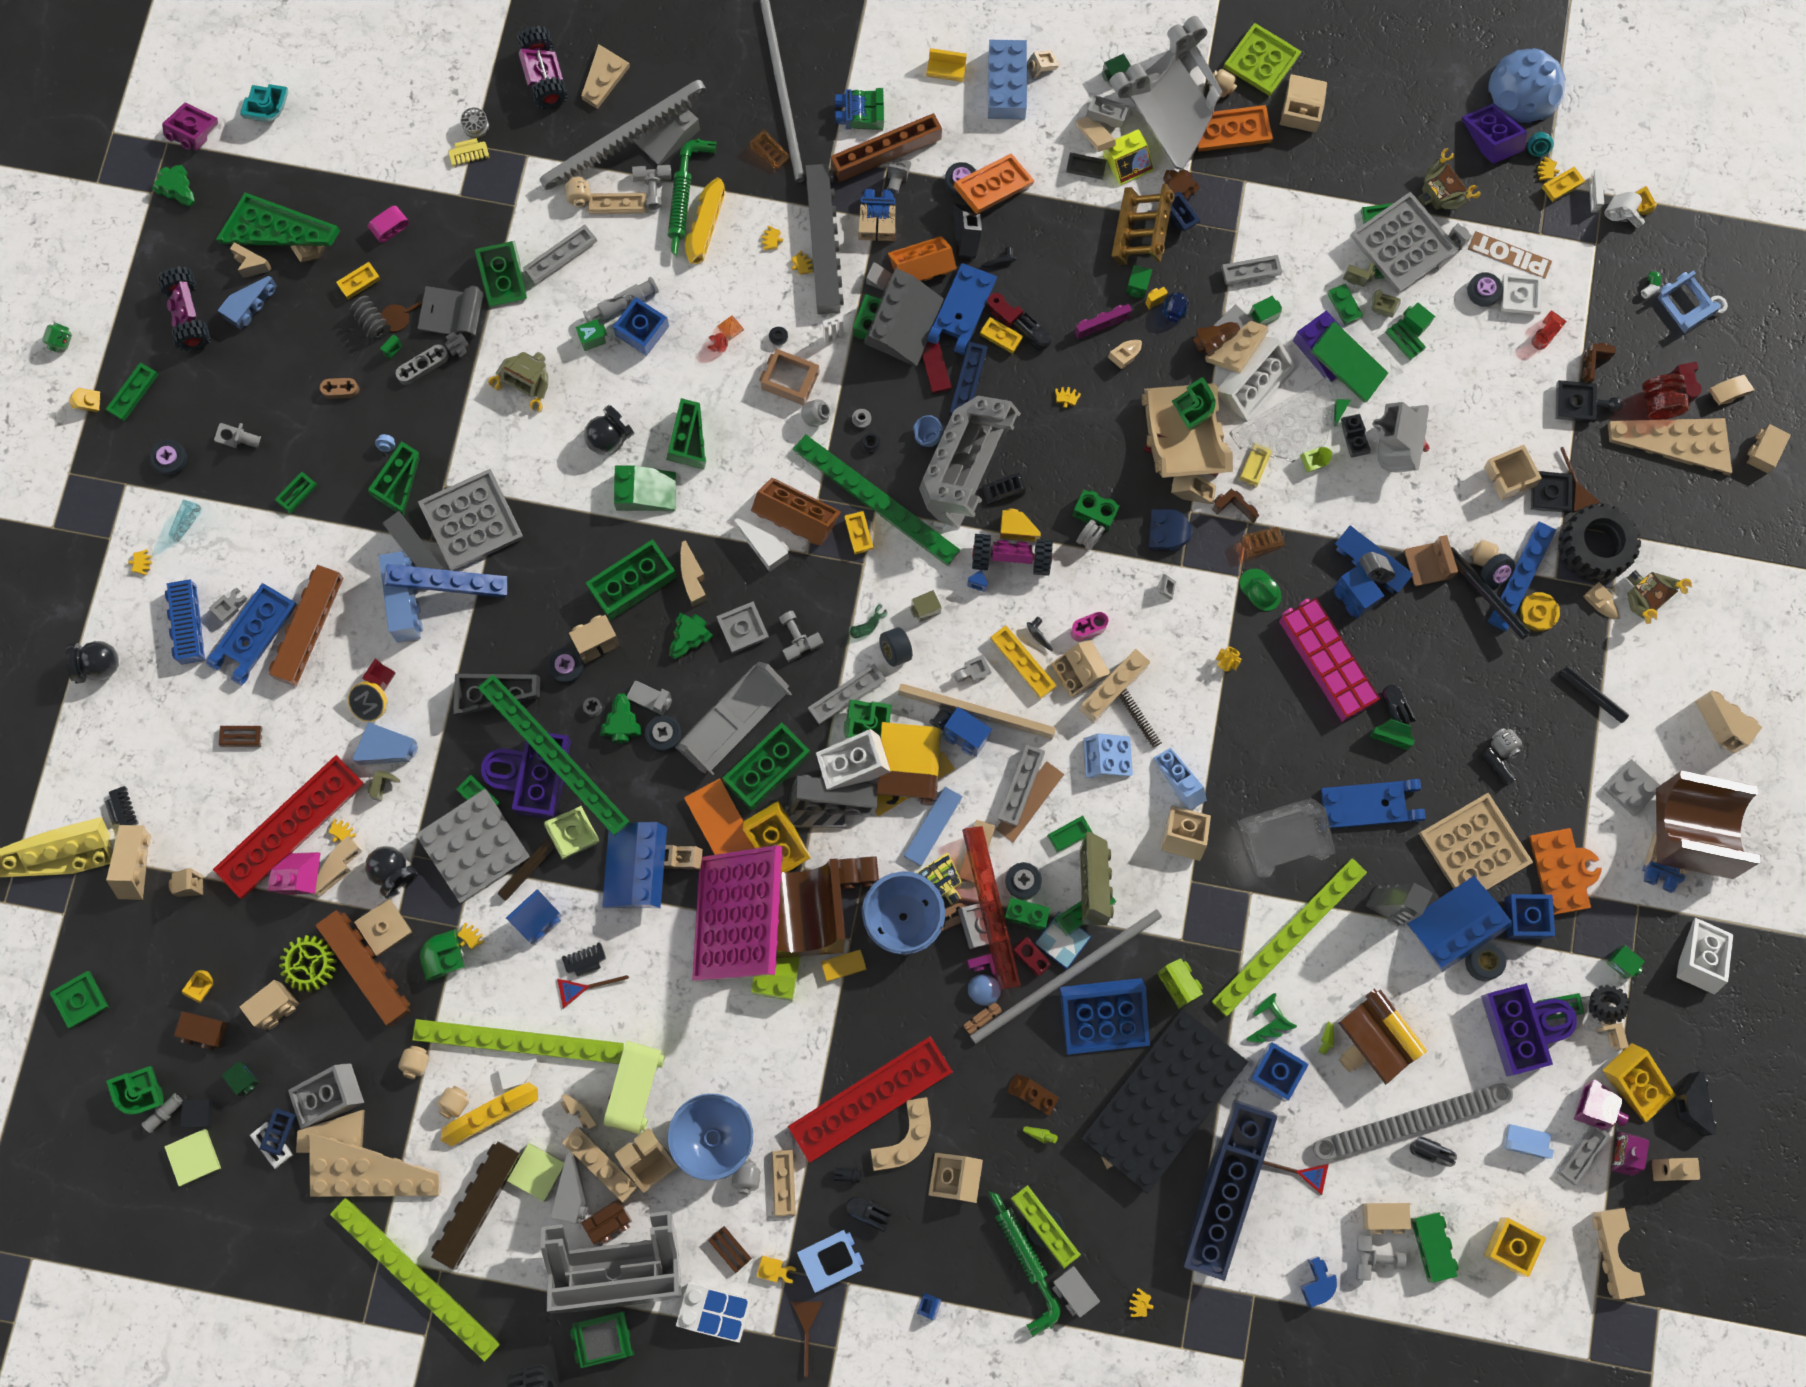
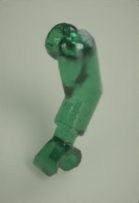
(869, 627)

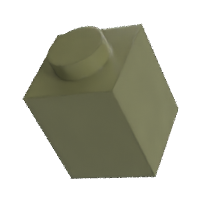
(925, 606)

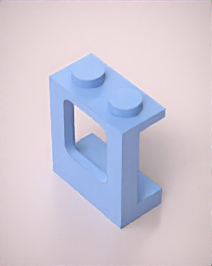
(1696, 316)
(813, 1266)

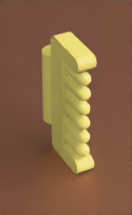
(468, 147)

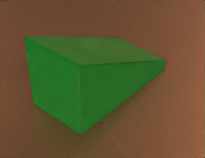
(1339, 409)

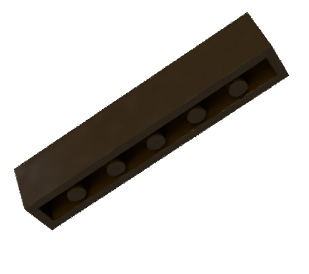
(476, 1205)

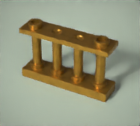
(1128, 217)

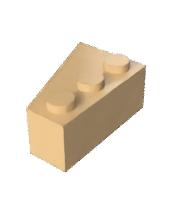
(129, 862)

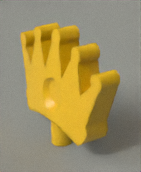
(1547, 169)
(772, 238)
(802, 264)
(1066, 398)
(140, 562)
(339, 831)
(470, 937)
(1141, 1303)

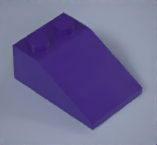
(1495, 133)
(1309, 335)

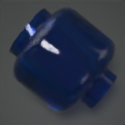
(1175, 306)

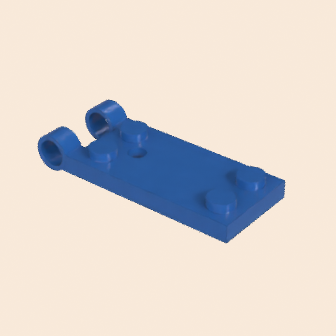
(965, 298)
(257, 624)
(1362, 804)

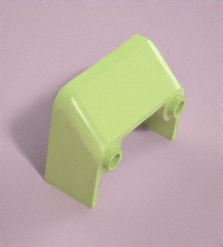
(633, 1087)

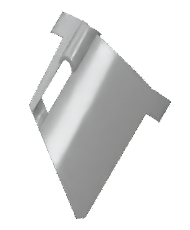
(1169, 96)

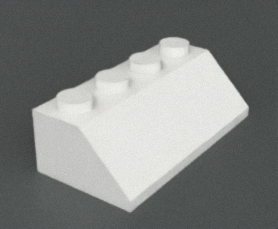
(1258, 380)

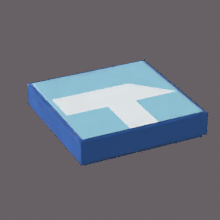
(1059, 946)

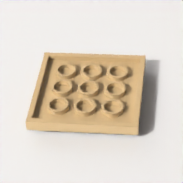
(1476, 844)

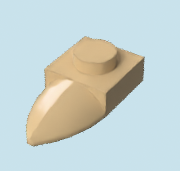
(1125, 353)
(1602, 601)

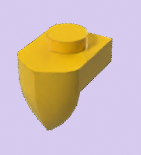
(1648, 203)
(85, 400)
(198, 986)

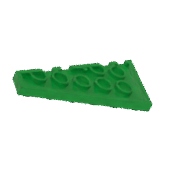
(272, 224)

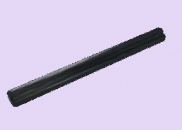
(1490, 596)

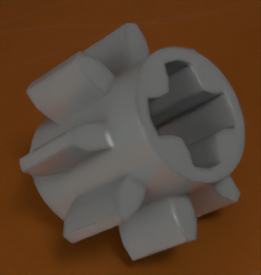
(456, 344)

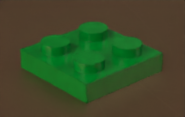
(79, 1000)

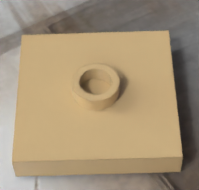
(383, 927)

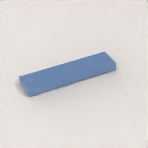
(933, 826)

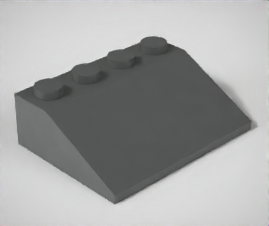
(904, 318)

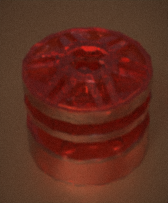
(1666, 396)

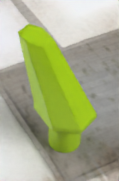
(1327, 1039)
(1041, 1134)

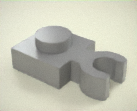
(226, 607)

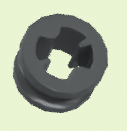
(598, 708)

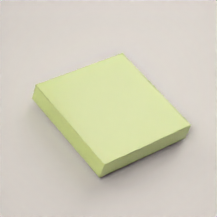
(571, 832)
(192, 1157)
(536, 1172)

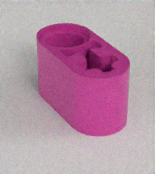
(388, 224)
(1090, 631)

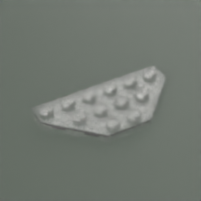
(1292, 425)

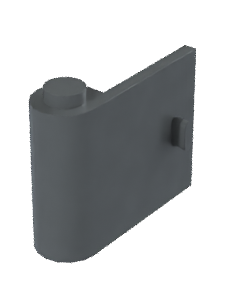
(451, 312)

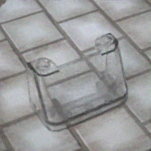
(1286, 835)

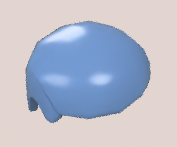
(928, 431)
(984, 990)

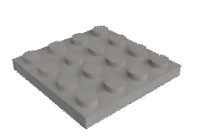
(1404, 242)
(470, 520)
(472, 846)

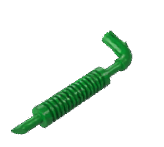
(681, 191)
(1030, 1263)

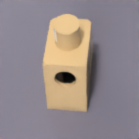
(1677, 1168)

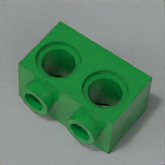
(865, 316)
(1094, 513)
(1027, 914)

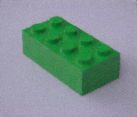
(631, 580)
(766, 766)

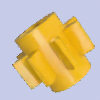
(1228, 659)

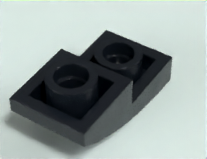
(1355, 435)

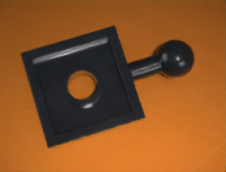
(1587, 395)

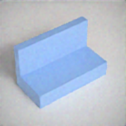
(1528, 1142)

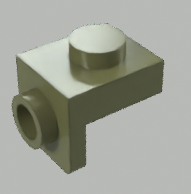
(1359, 276)

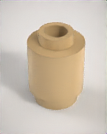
(1352, 1059)

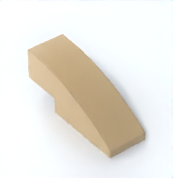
(692, 576)
(682, 857)
(336, 865)

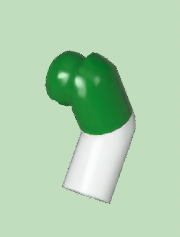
(1655, 282)

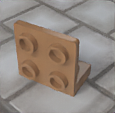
(1431, 562)

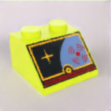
(1129, 157)

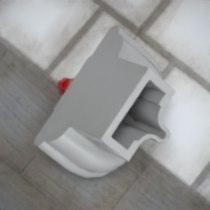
(1402, 436)

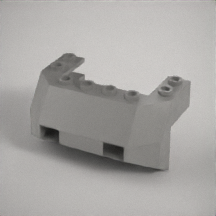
(963, 458)
(612, 1273)

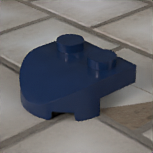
(1169, 530)

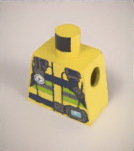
(944, 877)

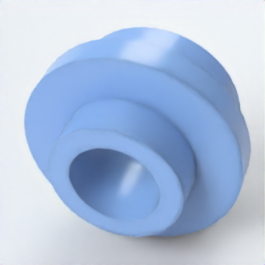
(385, 443)

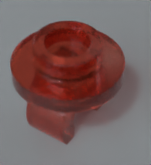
(720, 343)

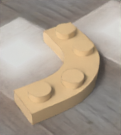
(912, 1145)

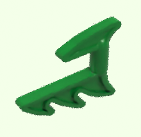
(1279, 1023)

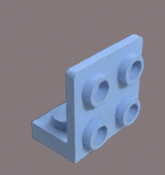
(1107, 755)

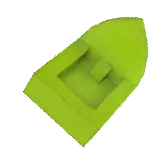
(1316, 458)

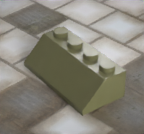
(1095, 880)

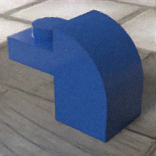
(1322, 1287)

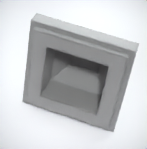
(1166, 586)

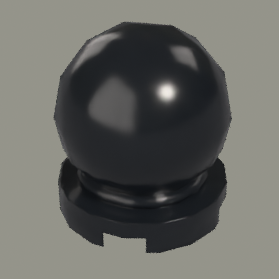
(605, 432)
(93, 661)
(388, 869)

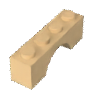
(1114, 685)
(600, 1164)
(1622, 1281)

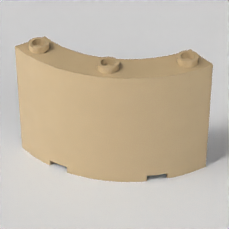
(1183, 450)

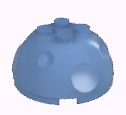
(1527, 85)
(710, 1136)

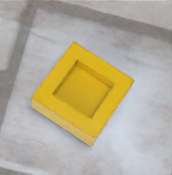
(1156, 297)

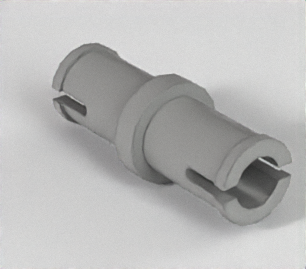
(162, 1113)

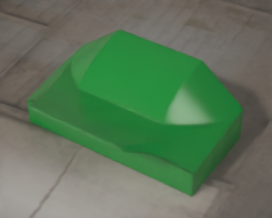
(1394, 734)

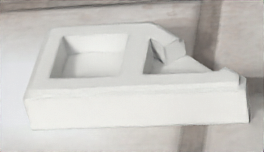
(516, 1074)

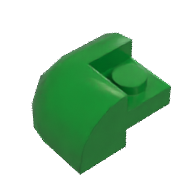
(1195, 404)
(865, 716)
(441, 955)
(136, 1091)

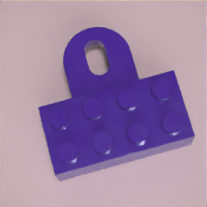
(531, 778)
(1522, 1028)

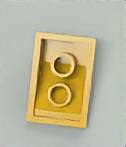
(774, 828)
(1639, 1081)

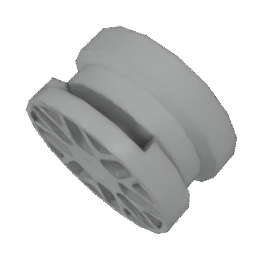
(474, 123)
(1090, 535)

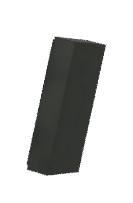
(1086, 166)

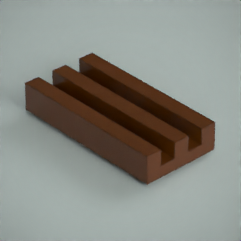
(257, 736)
(731, 1251)

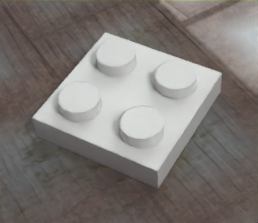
(1521, 294)

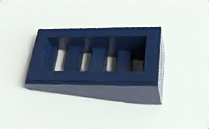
(277, 1112)

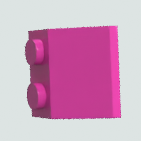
(295, 874)

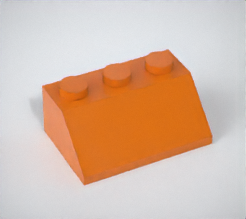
(924, 259)

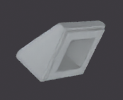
(878, 277)

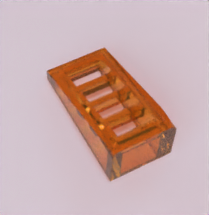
(763, 135)
(1250, 550)

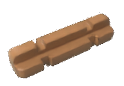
(982, 1018)

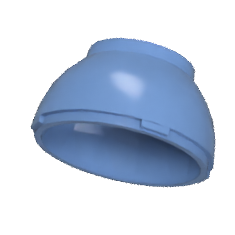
(899, 895)

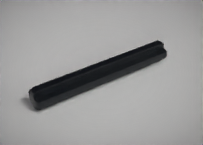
(1594, 694)

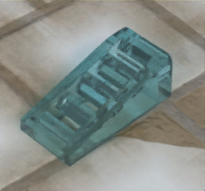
(184, 519)

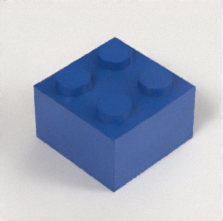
(641, 326)
(1357, 592)
(966, 732)
(1530, 916)
(1278, 1072)

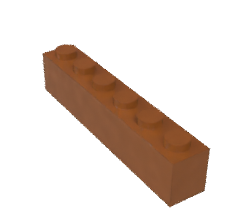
(886, 147)
(306, 625)
(363, 968)

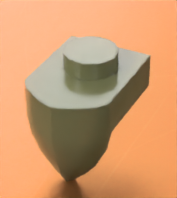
(1384, 304)
(377, 786)

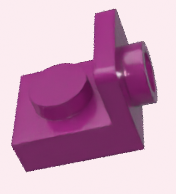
(980, 963)

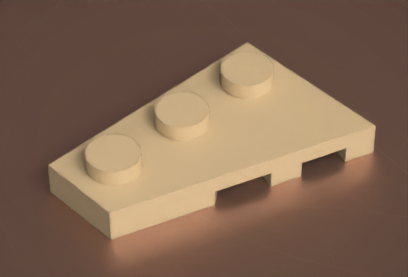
(1239, 349)

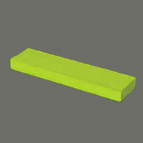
(1045, 1226)

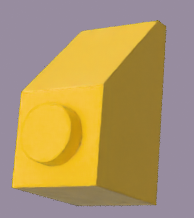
(1017, 527)

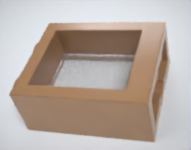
(789, 376)

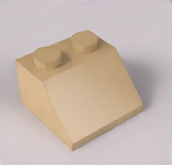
(1186, 833)
(955, 1177)

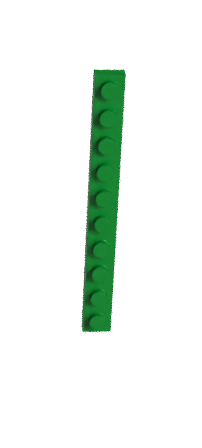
(876, 500)
(554, 755)

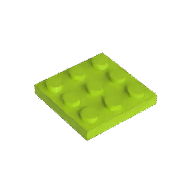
(1262, 59)

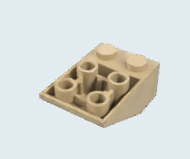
(1303, 103)
(1727, 722)

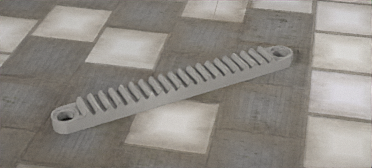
(623, 134)
(1413, 1121)

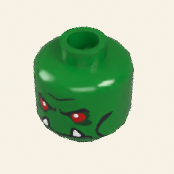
(57, 337)

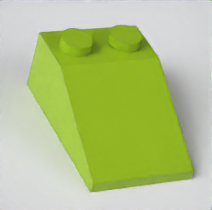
(1180, 983)
(780, 985)

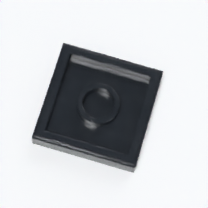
(1553, 493)

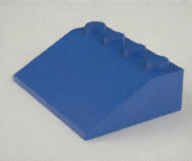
(635, 866)
(1459, 923)
(1105, 1016)

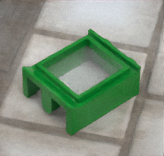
(601, 1339)

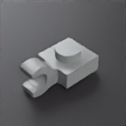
(974, 668)

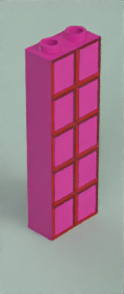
(1328, 659)

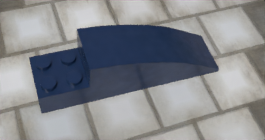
(1229, 1189)

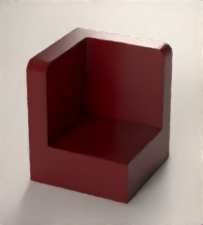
(379, 674)

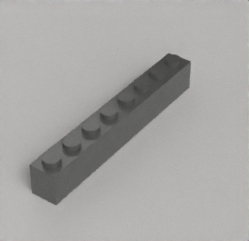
(823, 240)

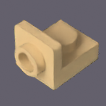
(1041, 61)
(307, 253)
(1616, 1035)

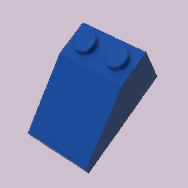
(534, 917)

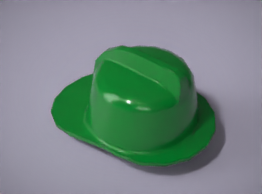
(1260, 589)

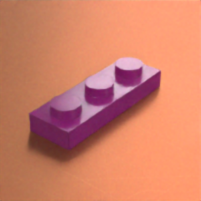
(1103, 321)

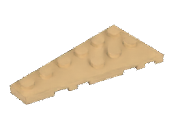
(1682, 440)
(357, 1171)

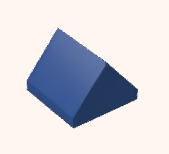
(978, 581)
(929, 1306)

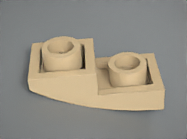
(1731, 389)
(575, 1107)

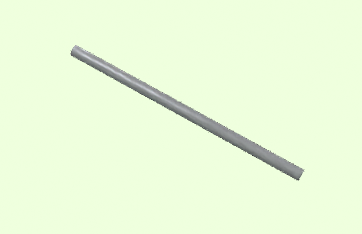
(782, 91)
(1065, 976)

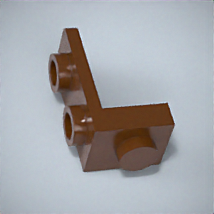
(1596, 351)
(1238, 501)
(1032, 1093)

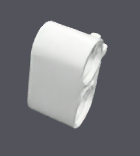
(1624, 207)

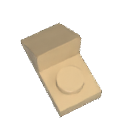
(251, 263)

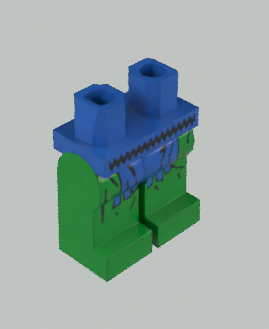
(862, 109)

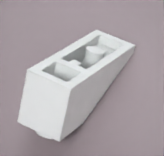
(765, 545)

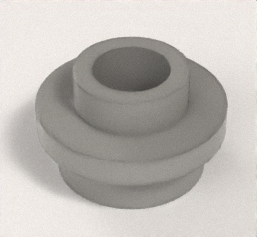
(861, 423)

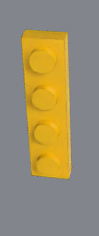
(1023, 662)

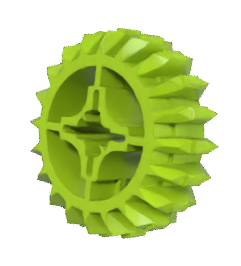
(315, 978)

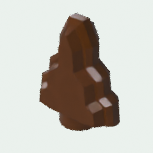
(1181, 181)
(1214, 337)

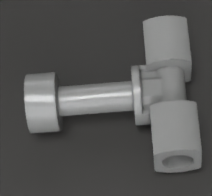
(652, 178)
(800, 642)
(1369, 1258)

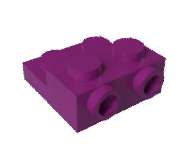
(189, 126)

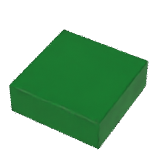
(391, 347)

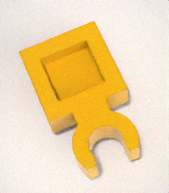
(772, 1269)

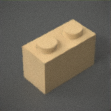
(1768, 448)
(1386, 1216)

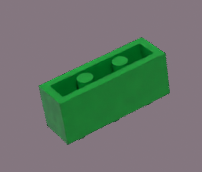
(1434, 1247)

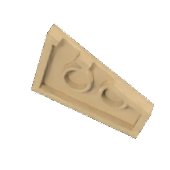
(603, 76)
(345, 1129)

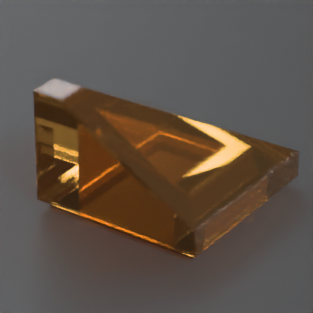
(730, 328)

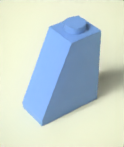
(384, 746)

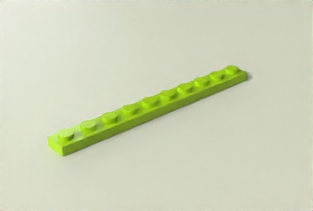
(1288, 937)
(518, 1041)
(415, 1279)

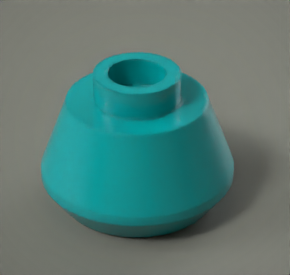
(1540, 144)

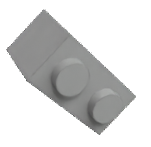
(1075, 1292)

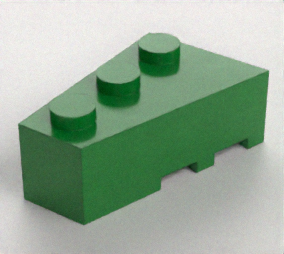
(687, 436)
(396, 479)

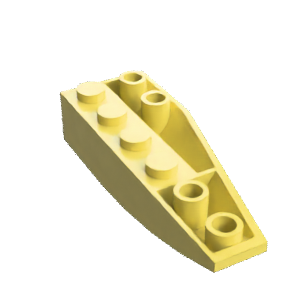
(59, 851)

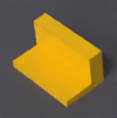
(946, 64)

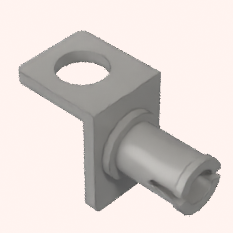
(898, 174)
(238, 437)

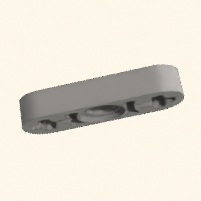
(421, 372)

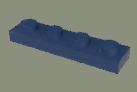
(969, 375)

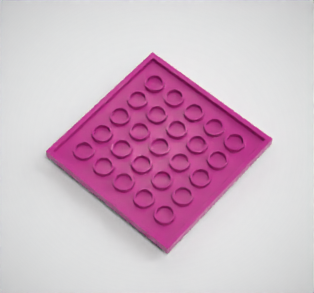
(737, 914)

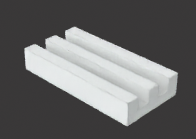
(1596, 190)
(826, 334)
(288, 1154)

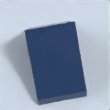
(1182, 214)

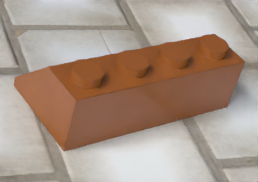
(795, 511)

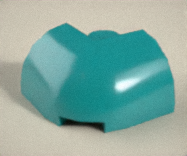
(264, 102)

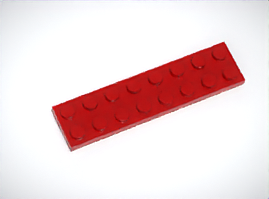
(288, 826)
(869, 1099)

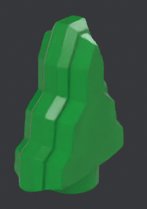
(174, 185)
(688, 634)
(620, 722)

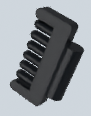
(116, 810)
(586, 964)

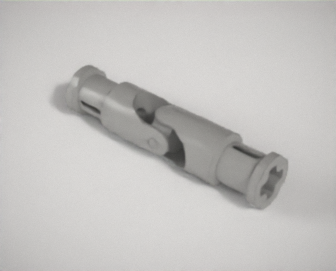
(613, 305)

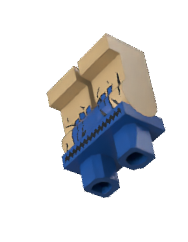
(877, 209)
(1654, 871)

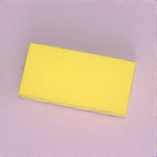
(1254, 468)

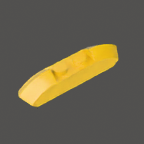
(699, 239)
(489, 1114)

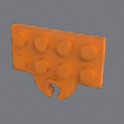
(1564, 870)

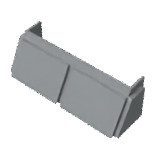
(733, 717)

